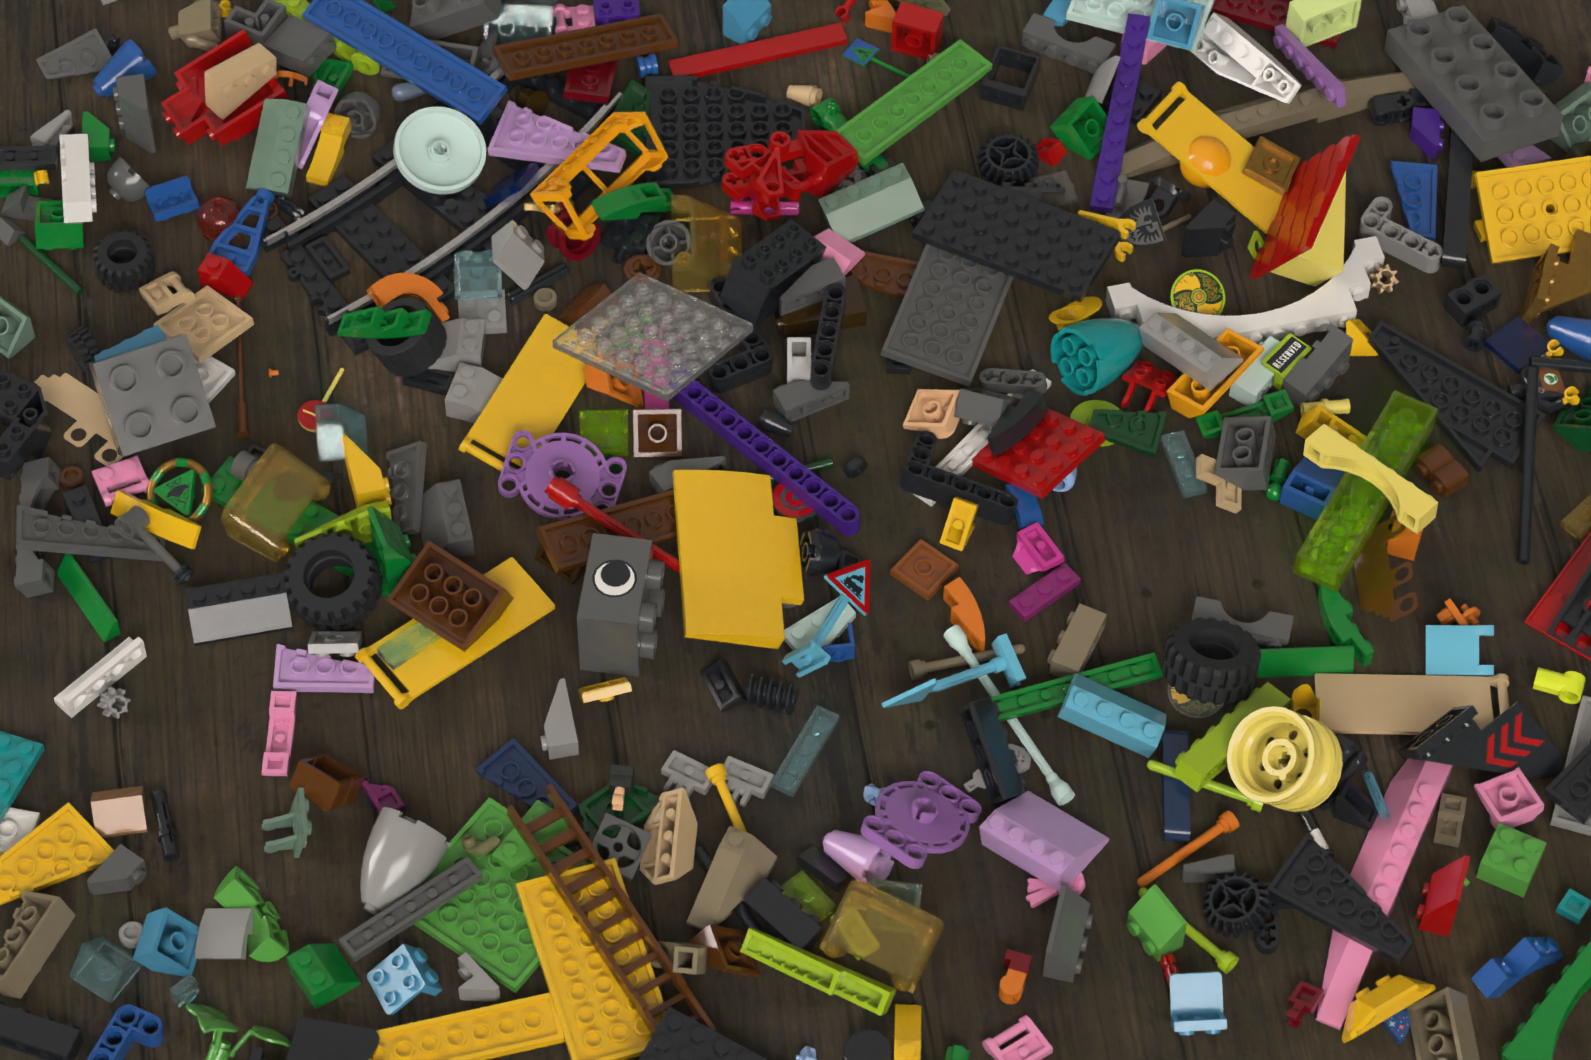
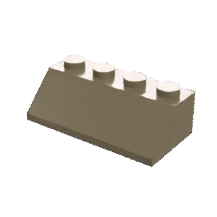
(1443, 1027)

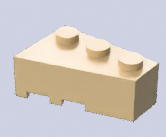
(238, 79)

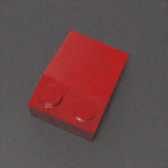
(1442, 897)

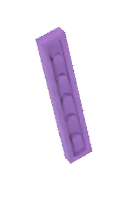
(1309, 66)

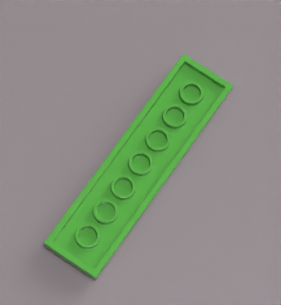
(914, 100)

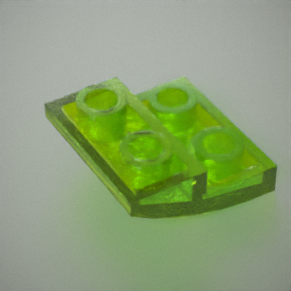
(606, 430)

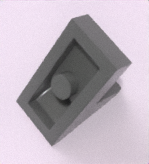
(21, 205)

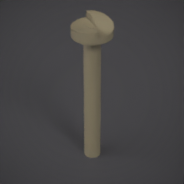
(1176, 222)

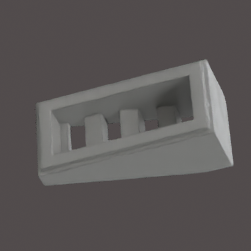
(49, 133)

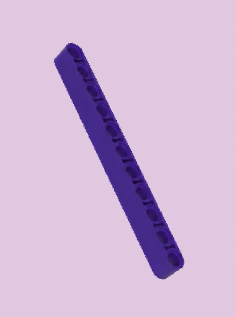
(768, 460)

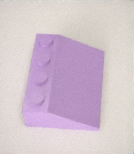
(1041, 839)

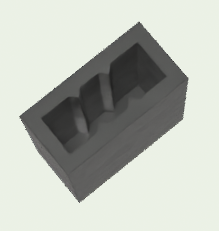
(300, 45)

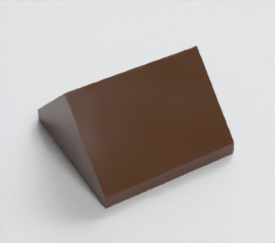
(583, 303)
(657, 432)

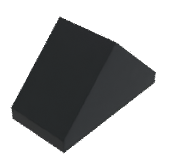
(1354, 806)

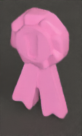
(1042, 891)

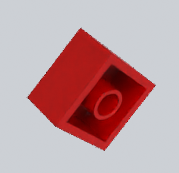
(917, 31)

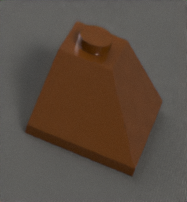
(724, 950)

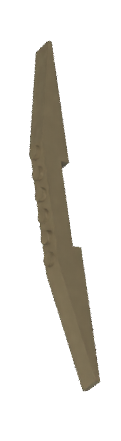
(1272, 114)

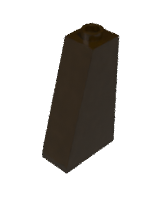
(806, 320)

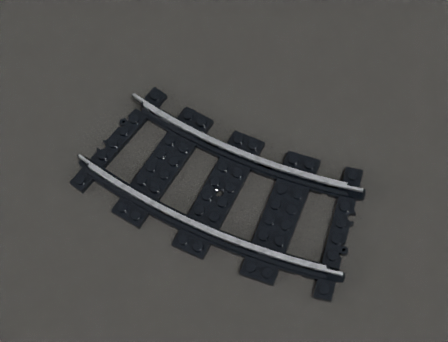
(357, 220)

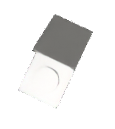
(798, 359)
(477, 984)

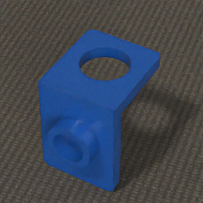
(842, 651)

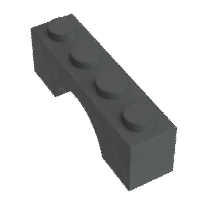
(1041, 37)
(1269, 632)

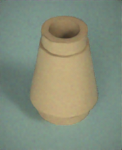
(805, 94)

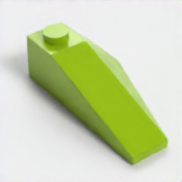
(352, 523)

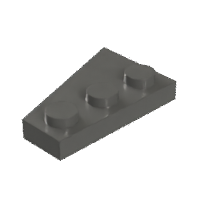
(78, 57)

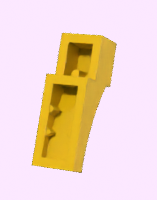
(329, 149)

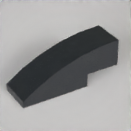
(1017, 422)

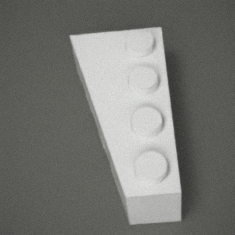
(77, 179)

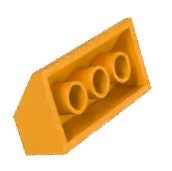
(1192, 398)

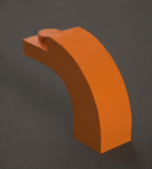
(409, 285)

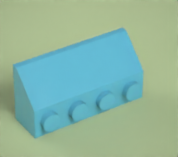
(1113, 716)

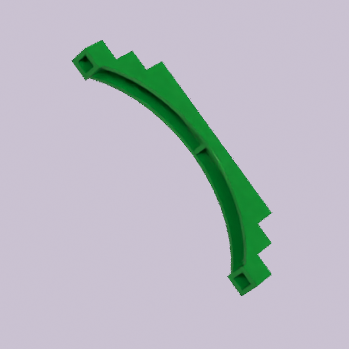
(1540, 1034)

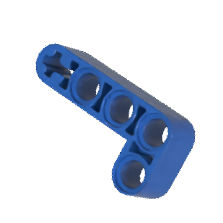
(128, 1033)

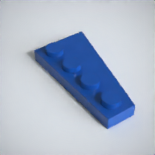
(1417, 195)

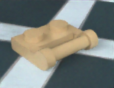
(161, 298)

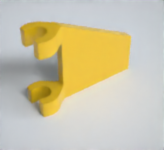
(1118, 224)

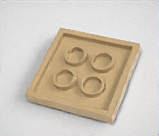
(207, 322)

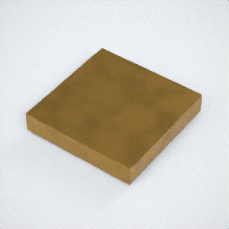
(1271, 165)

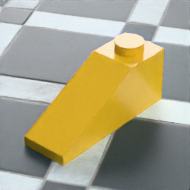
(1318, 416)
(907, 1032)

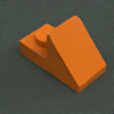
(880, 15)

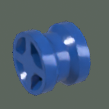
(647, 65)

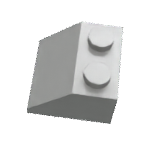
(517, 253)

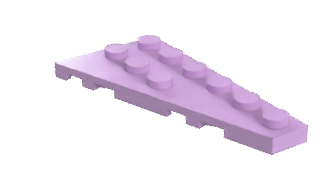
(545, 140)

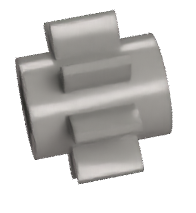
(113, 702)

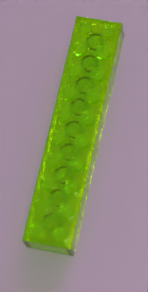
(1357, 503)

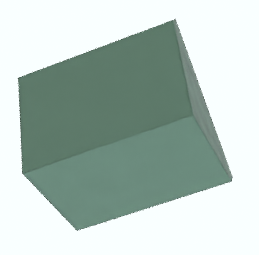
(15, 329)

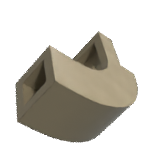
(685, 957)

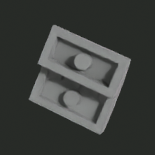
(1102, 79)
(224, 933)

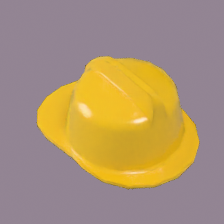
(1075, 312)

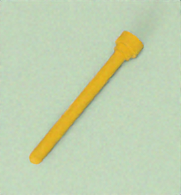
(717, 775)

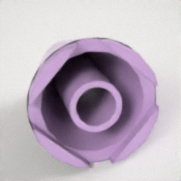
(858, 856)

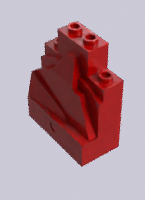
(188, 106)

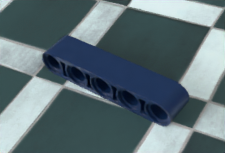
(1174, 791)

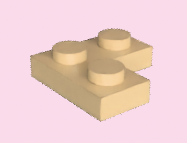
(1227, 495)

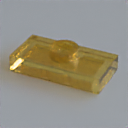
(1579, 520)

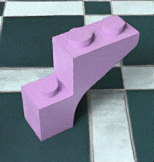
(319, 104)

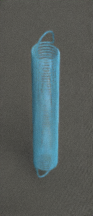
(1375, 798)

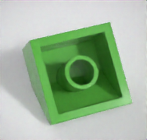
(1157, 924)

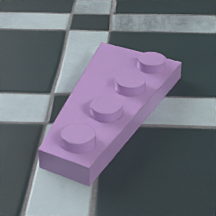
(309, 673)

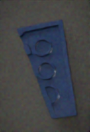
(521, 776)

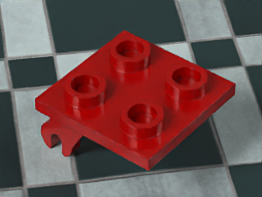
(1150, 377)

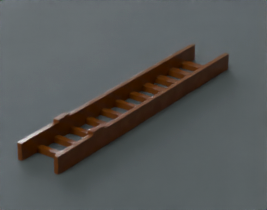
(579, 912)

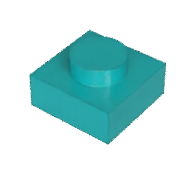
(1574, 906)

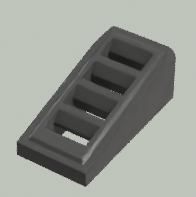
(1207, 870)

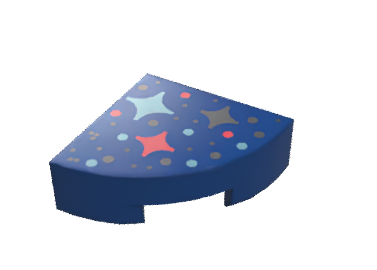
(1398, 1025)

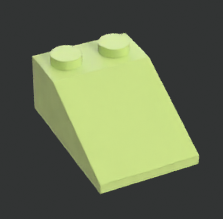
(1321, 19)

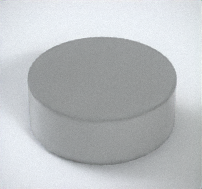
(130, 934)

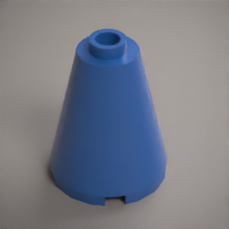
(125, 62)
(1572, 334)

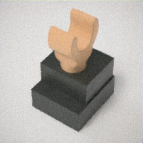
(620, 784)

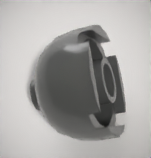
(362, 111)
(125, 182)
(668, 241)

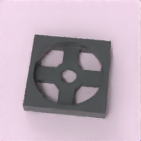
(607, 842)

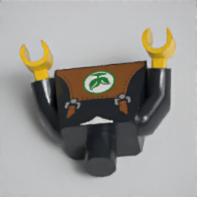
(1551, 389)

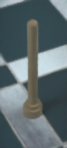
(919, 669)

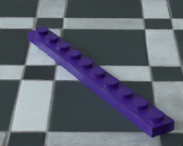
(1120, 113)

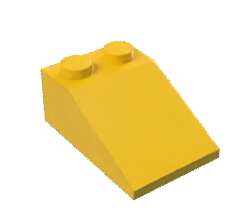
(364, 475)

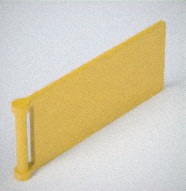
(1195, 120)
(530, 396)
(444, 658)

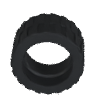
(415, 353)

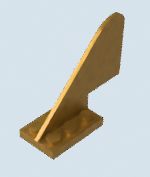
(1558, 282)

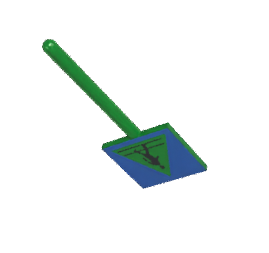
(863, 52)

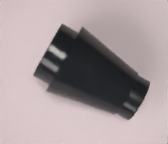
(775, 423)

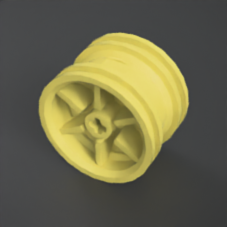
(1284, 759)

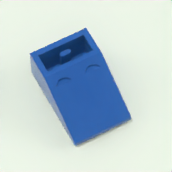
(1310, 488)

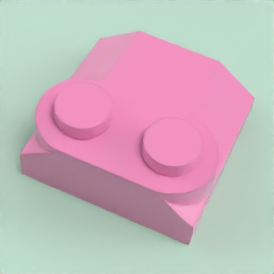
(1510, 799)

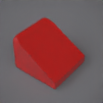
(1051, 151)

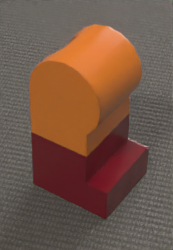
(1014, 981)

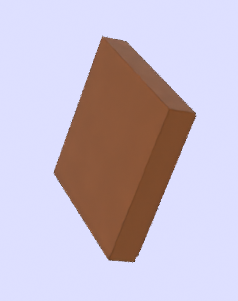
(924, 569)

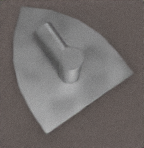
(1128, 194)

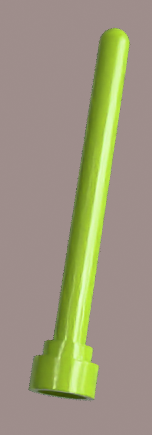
(1212, 785)
(1225, 960)

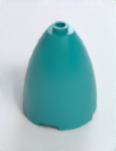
(1095, 352)

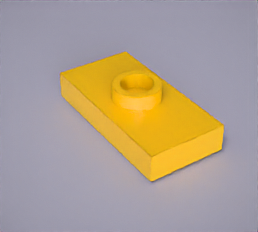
(604, 691)

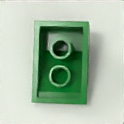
(390, 546)

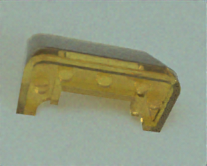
(272, 501)
(883, 933)

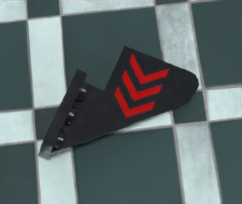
(1499, 747)

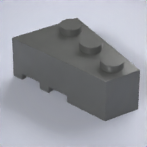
(1320, 368)

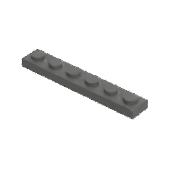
(410, 909)

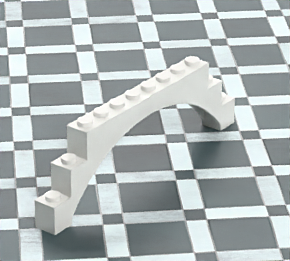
(1314, 313)

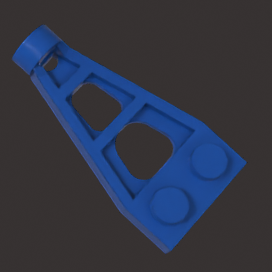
(245, 259)

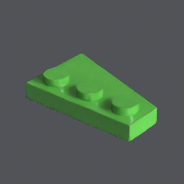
(514, 852)

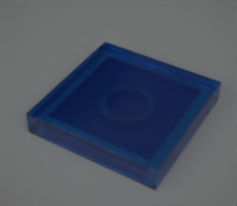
(511, 184)
(1516, 343)

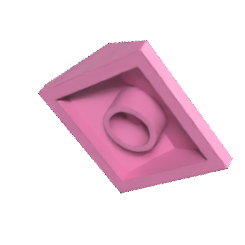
(843, 251)

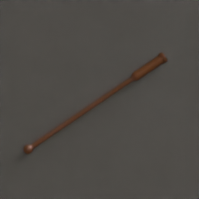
(241, 405)

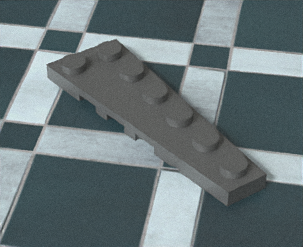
(50, 533)

